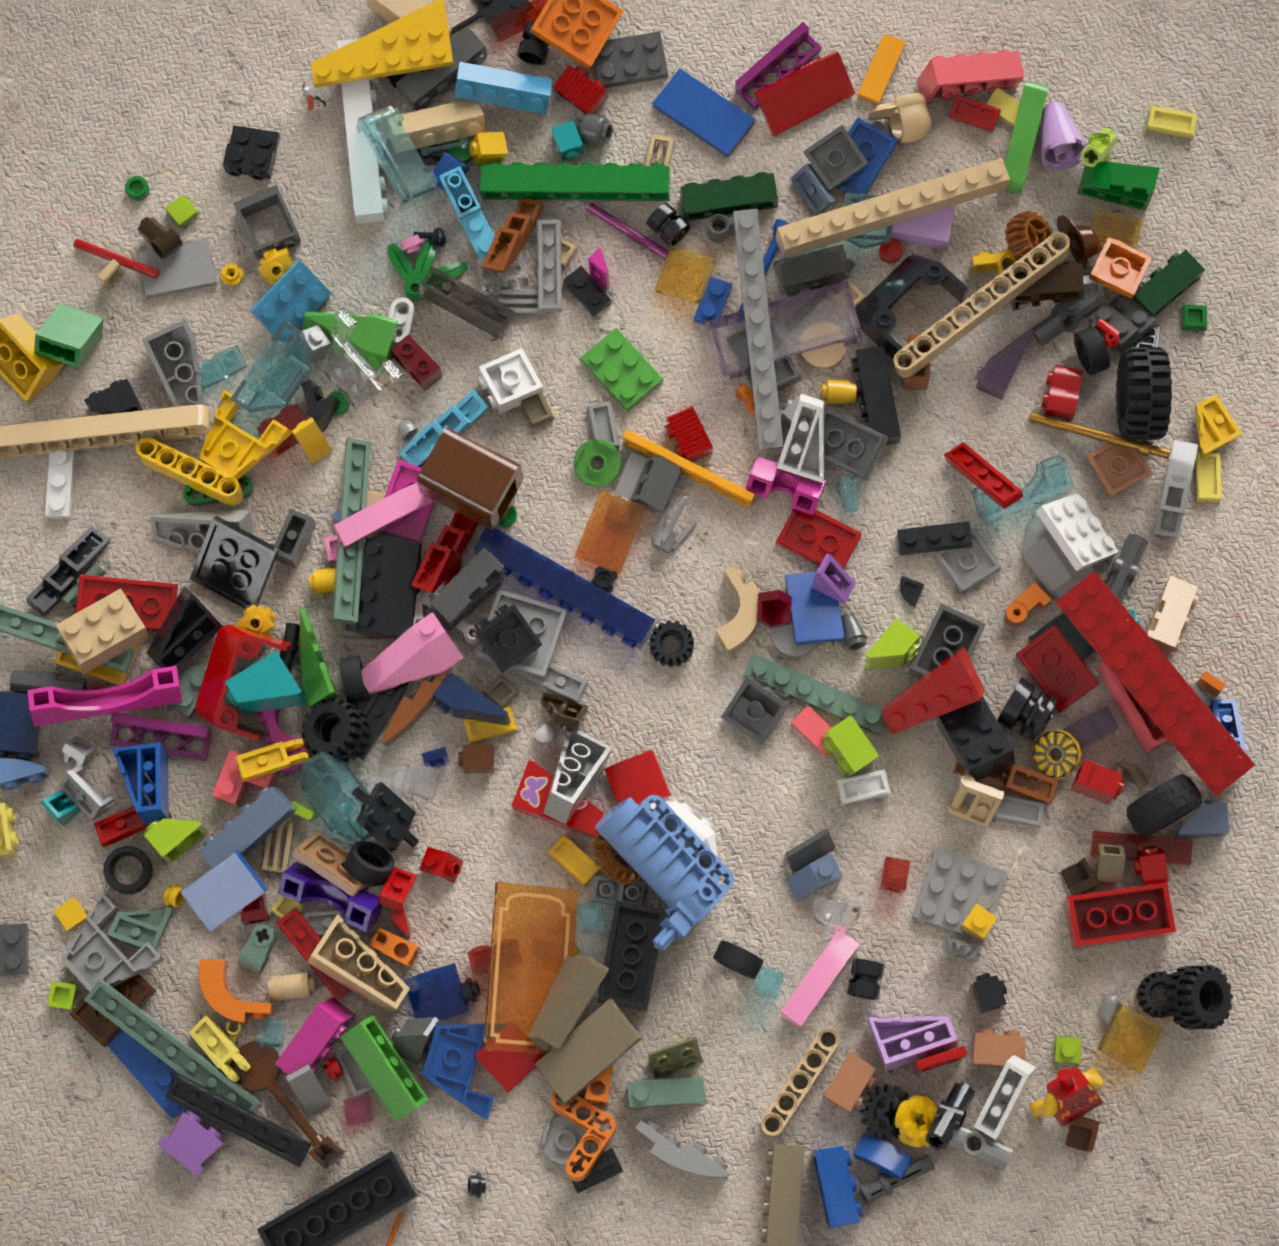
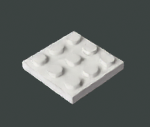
(1077, 531)

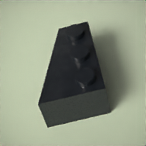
(183, 631)

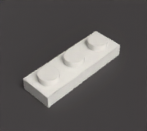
(60, 484)

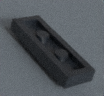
(934, 538)

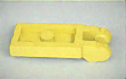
(218, 1047)

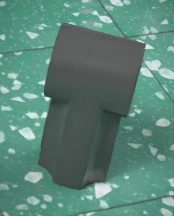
(723, 221)

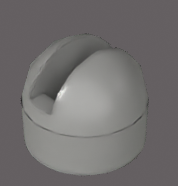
(406, 430)

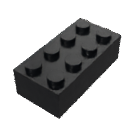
(631, 956)

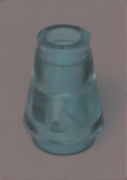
(849, 492)

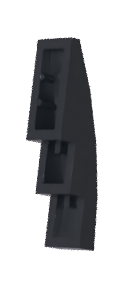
(63, 575)

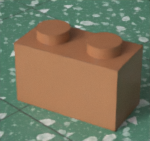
(995, 1049)
(850, 1082)

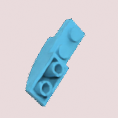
(467, 211)

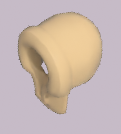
(907, 117)

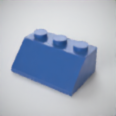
(837, 1186)

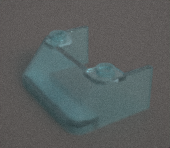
(398, 156)

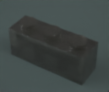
(811, 270)

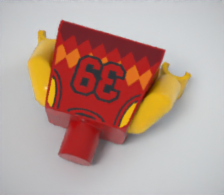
(1070, 1096)

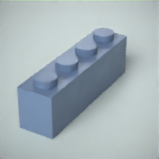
(250, 827)

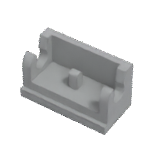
(84, 795)

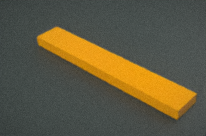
(690, 469)

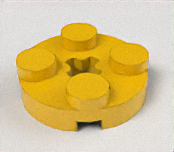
(911, 1132)

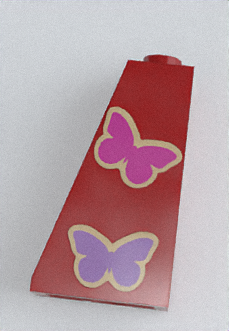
(532, 799)

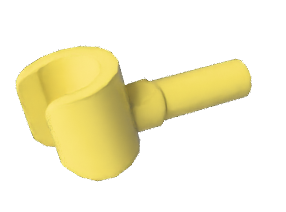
(233, 1035)

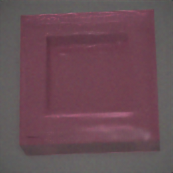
(358, 1110)

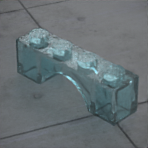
(1050, 479)

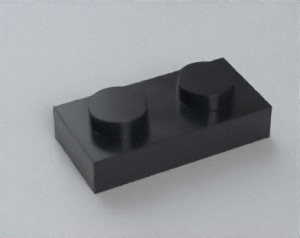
(587, 291)

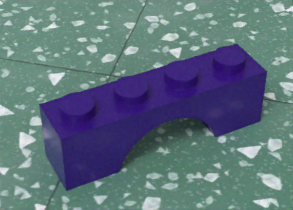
(305, 885)

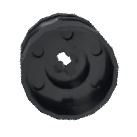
(1027, 709)

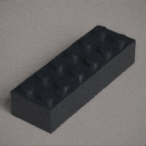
(344, 1207)

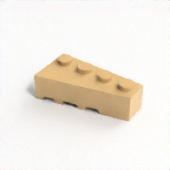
(357, 967)

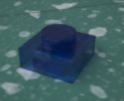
(435, 758)

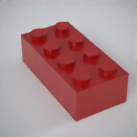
(1119, 915)

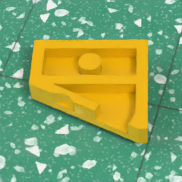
(1214, 425)

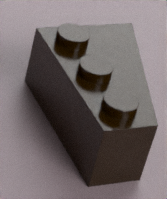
(1060, 284)

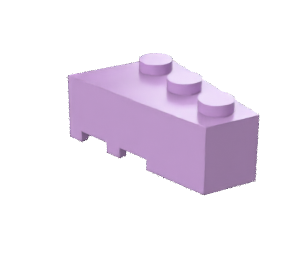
(911, 1039)

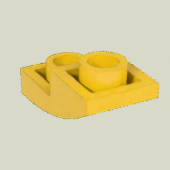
(312, 440)

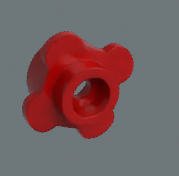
(333, 1069)

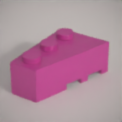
(316, 1036)

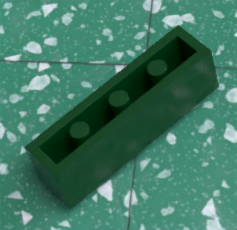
(730, 195)

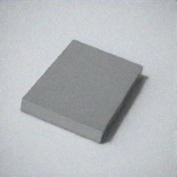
(181, 271)

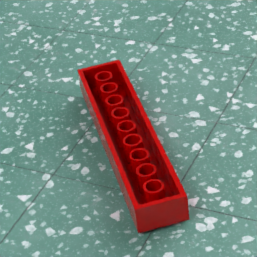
(1155, 683)

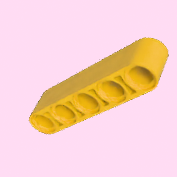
(183, 463)

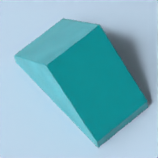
(60, 807)

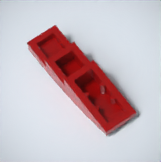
(444, 553)

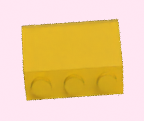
(19, 364)

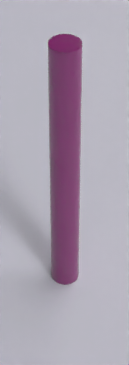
(627, 230)

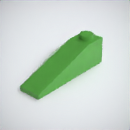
(372, 335)
(314, 671)

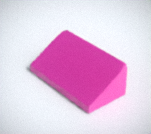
(598, 269)

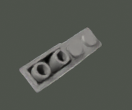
(1176, 489)
(690, 1159)

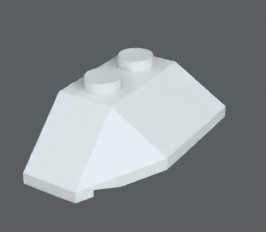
(701, 828)

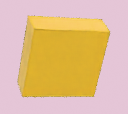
(71, 914)

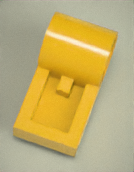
(990, 262)

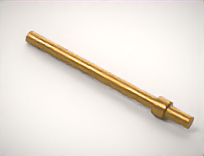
(1145, 447)

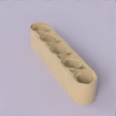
(808, 1073)

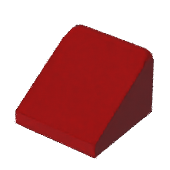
(400, 920)

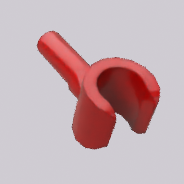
(456, 569)

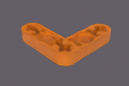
(592, 1135)

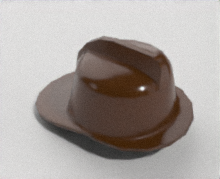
(1082, 239)

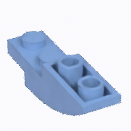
(18, 771)

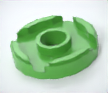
(611, 459)

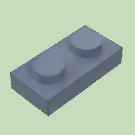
(812, 189)

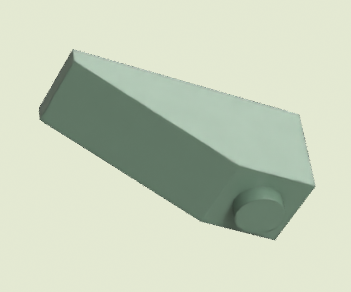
(665, 1092)

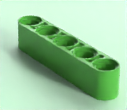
(1024, 135)

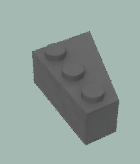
(468, 589)

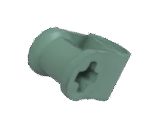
(254, 953)

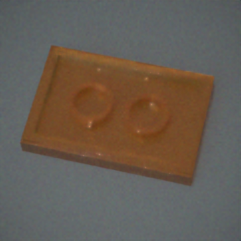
(610, 531)

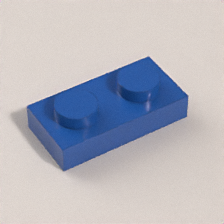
(713, 300)

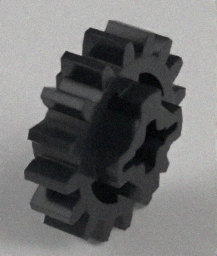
(886, 1101)

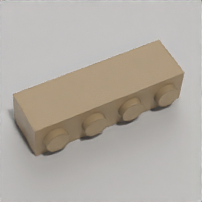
(444, 123)

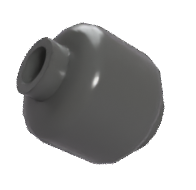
(594, 129)

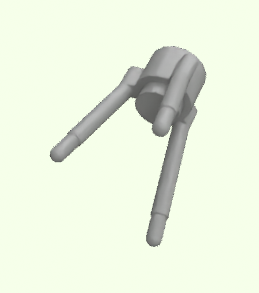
(666, 539)

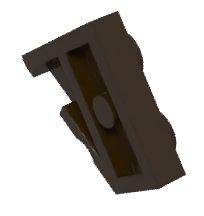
(564, 712)

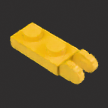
(269, 759)

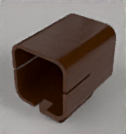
(470, 479)

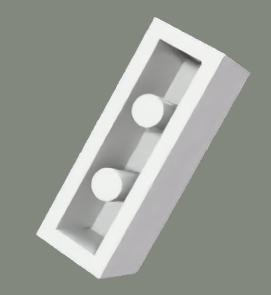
(1004, 1097)

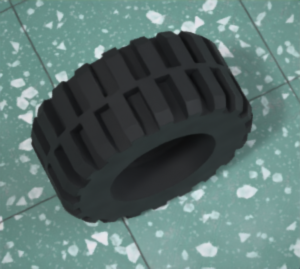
(1143, 393)

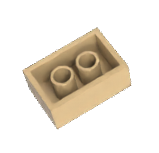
(102, 631)

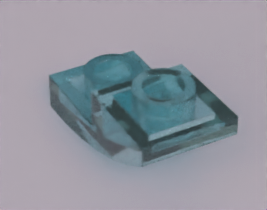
(221, 367)

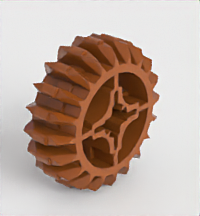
(1025, 233)
(612, 862)

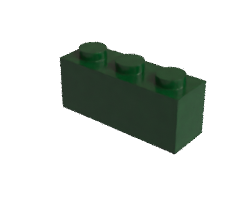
(1168, 283)

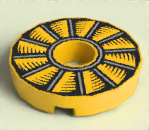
(1042, 754)

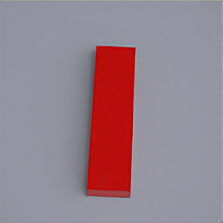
(983, 475)
(305, 941)

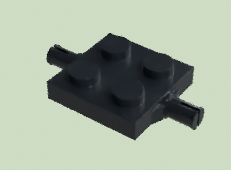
(385, 816)

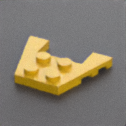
(233, 449)

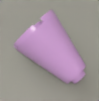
(1060, 138)

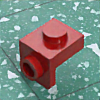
(441, 864)

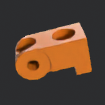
(1025, 603)
(395, 947)
(598, 1091)

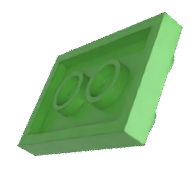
(621, 369)

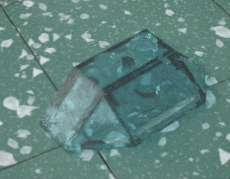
(276, 372)
(329, 789)

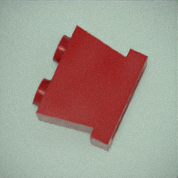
(1097, 782)

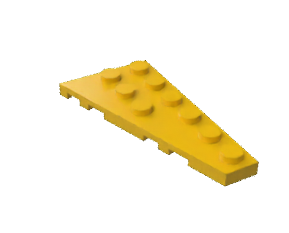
(404, 46)

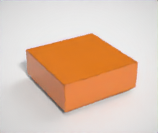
(1211, 683)

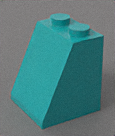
(265, 687)

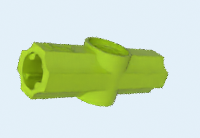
(1098, 147)

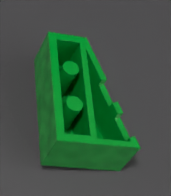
(1119, 183)

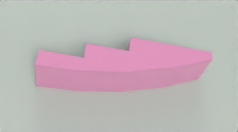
(380, 515)
(819, 978)

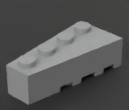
(575, 773)

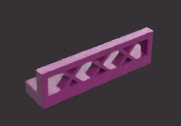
(773, 58)
(161, 727)

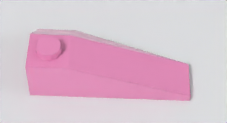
(416, 654)

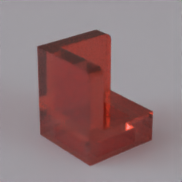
(894, 874)

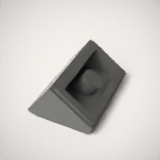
(809, 851)

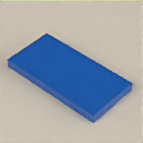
(703, 112)

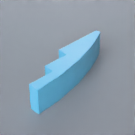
(456, 418)

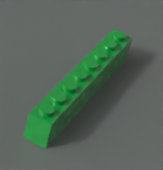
(575, 182)

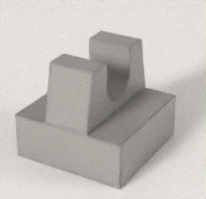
(79, 750)

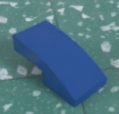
(882, 1154)

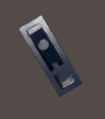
(465, 702)

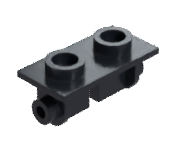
(605, 1168)

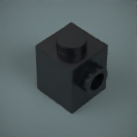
(989, 992)

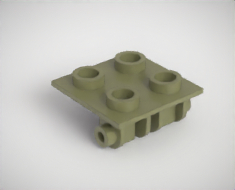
(675, 1057)

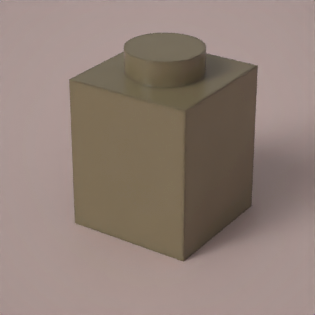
(1110, 863)

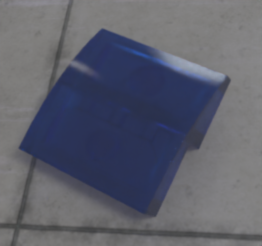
(437, 993)

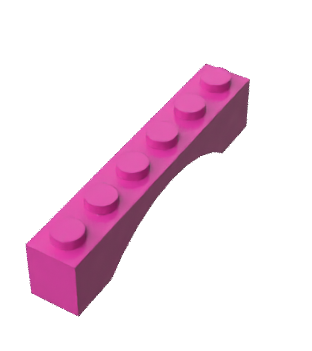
(58, 705)

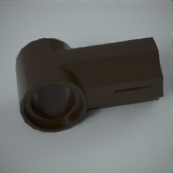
(162, 240)

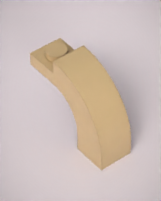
(742, 627)

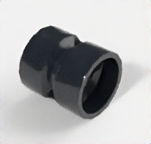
(531, 48)
(671, 227)
(865, 979)

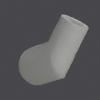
(1108, 1007)

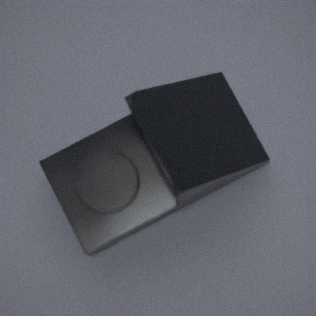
(320, 410)

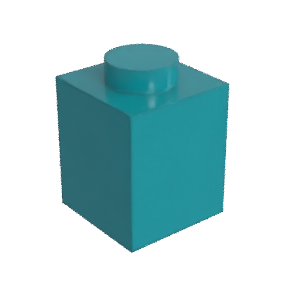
(567, 141)

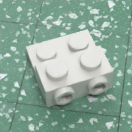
(509, 380)

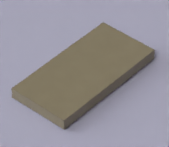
(588, 1051)

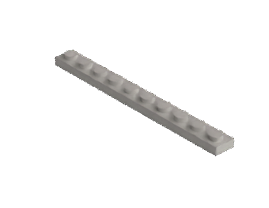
(758, 329)

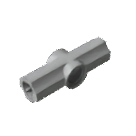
(989, 1150)

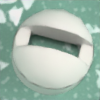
(544, 734)

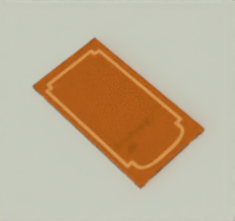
(528, 946)

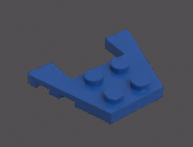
(452, 1064)

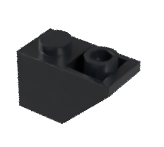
(114, 399)

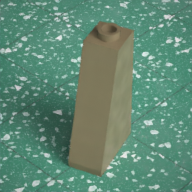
(566, 1000)

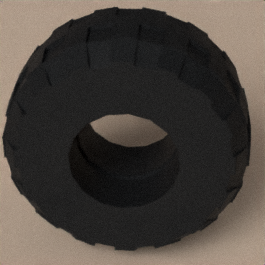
(1164, 805)

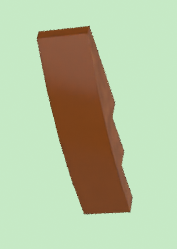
(513, 235)
(412, 710)
(1020, 782)

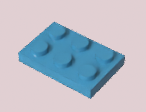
(290, 298)

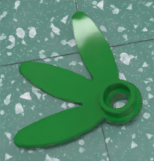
(423, 263)

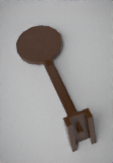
(264, 1075)

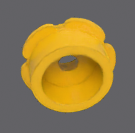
(232, 280)
(173, 896)

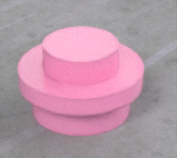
(412, 244)

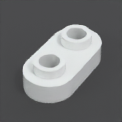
(404, 321)

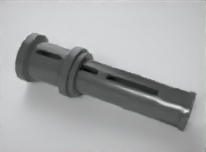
(885, 1184)

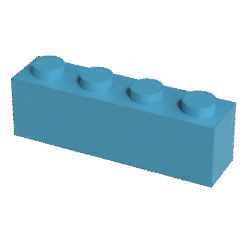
(503, 88)

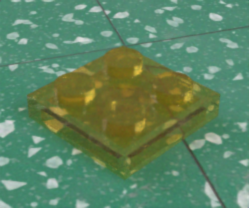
(685, 275)
(1130, 1038)

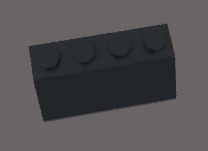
(386, 590)

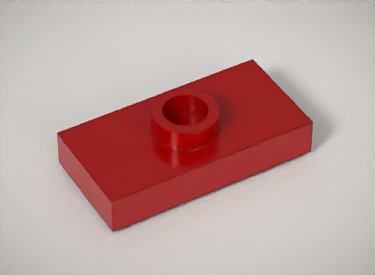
(975, 113)

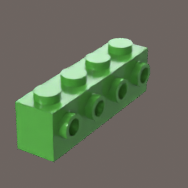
(384, 1068)

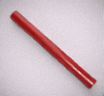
(123, 261)

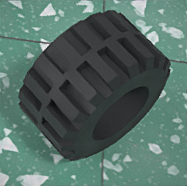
(322, 720)
(1199, 997)

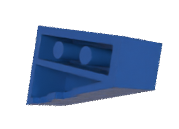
(146, 779)

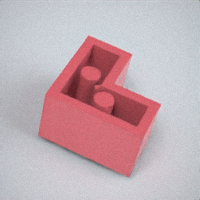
(231, 788)

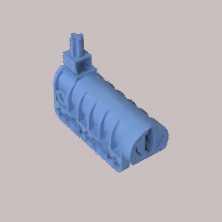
(666, 863)

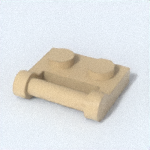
(982, 805)

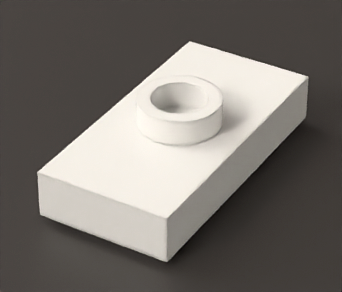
(863, 787)

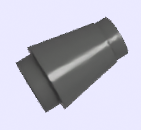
(853, 632)

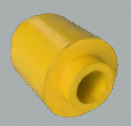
(838, 392)
(322, 580)

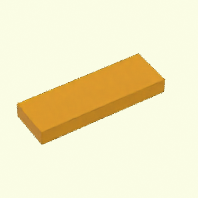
(881, 69)

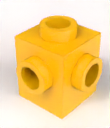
(275, 264)
(264, 615)

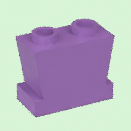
(191, 1142)

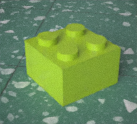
(849, 746)

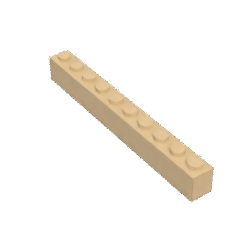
(892, 208)

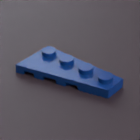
(148, 1070)

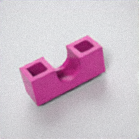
(767, 478)

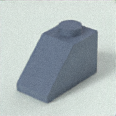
(1206, 821)
(814, 877)

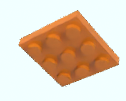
(577, 27)

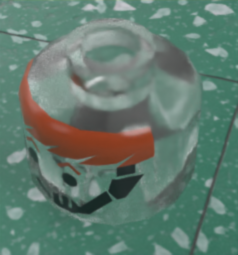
(313, 97)

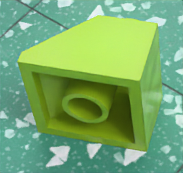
(893, 648)
(174, 837)

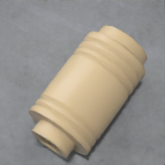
(291, 986)

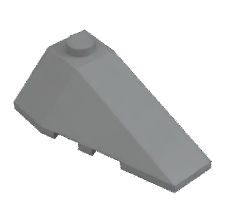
(177, 364)
(190, 528)

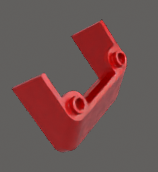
(229, 644)

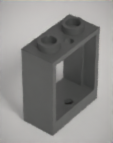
(259, 202)

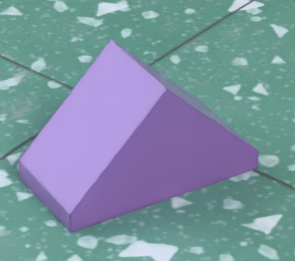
(833, 580)

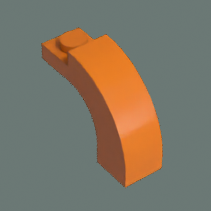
(216, 992)

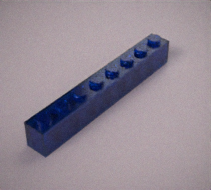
(567, 588)

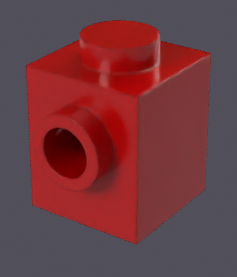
(1151, 865)

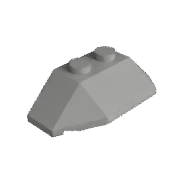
(1049, 561)

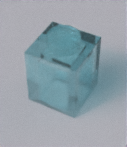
(590, 917)
(768, 983)

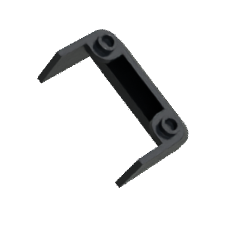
(874, 311)

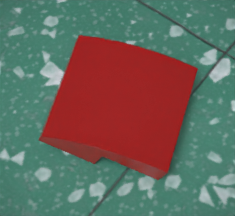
(637, 778)

